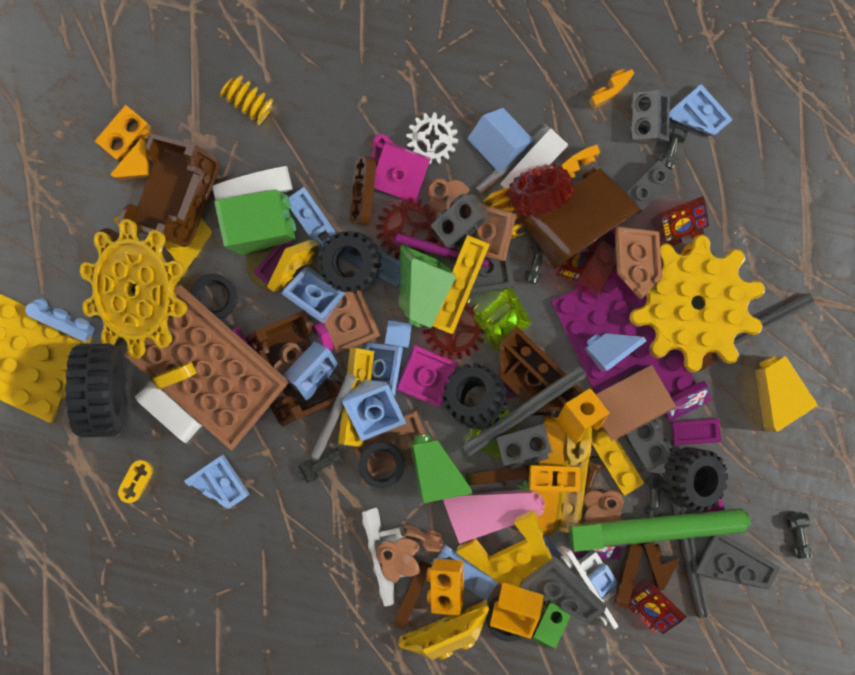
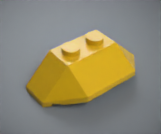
(447, 634)

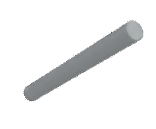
(495, 176)
(333, 417)

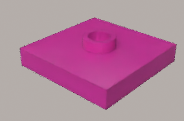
(400, 171)
(426, 375)

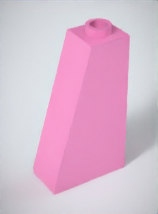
(490, 511)

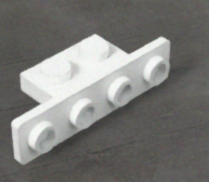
(376, 536)
(581, 570)

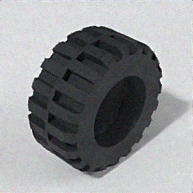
(95, 390)

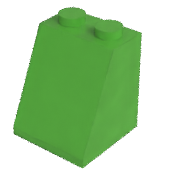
(255, 221)
(422, 286)
(435, 472)

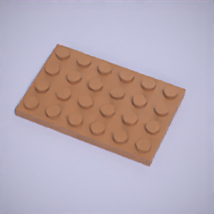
(231, 378)

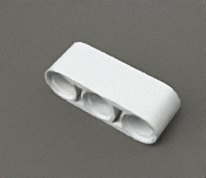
(168, 411)

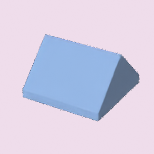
(499, 139)
(313, 294)
(386, 363)
(311, 370)
(373, 409)

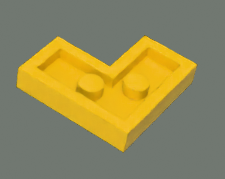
(290, 261)

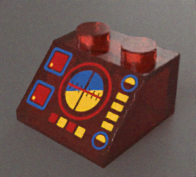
(682, 221)
(590, 268)
(655, 607)

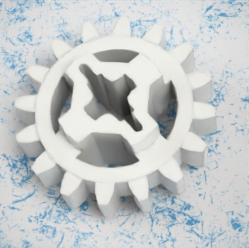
(444, 140)

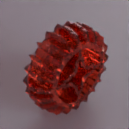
(540, 190)
(419, 226)
(451, 348)

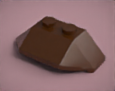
(530, 370)

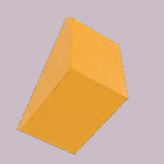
(134, 165)

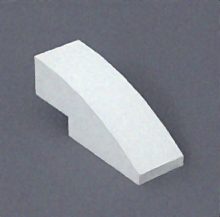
(543, 153)
(256, 182)

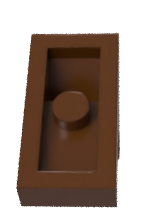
(661, 570)

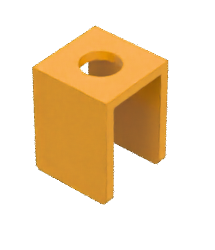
(582, 413)
(517, 610)

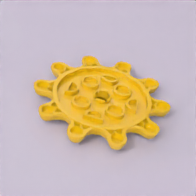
(112, 276)
(720, 319)

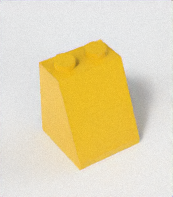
(781, 393)

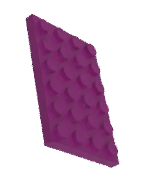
(609, 313)

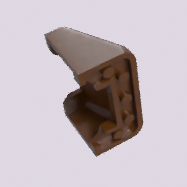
(174, 190)
(590, 213)
(267, 343)

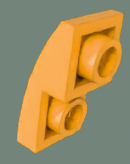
(616, 85)
(585, 156)

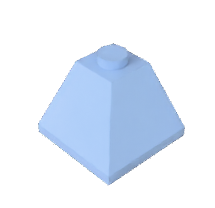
(611, 349)

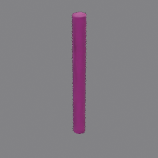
(431, 247)

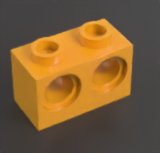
(118, 129)
(554, 478)
(450, 587)

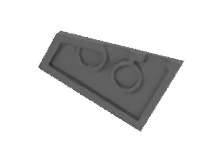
(494, 277)
(735, 563)
(565, 589)

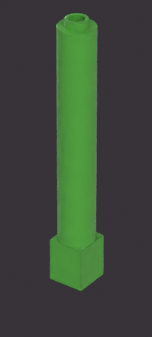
(663, 528)

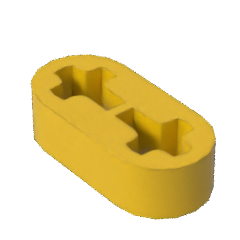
(174, 375)
(585, 443)
(140, 484)

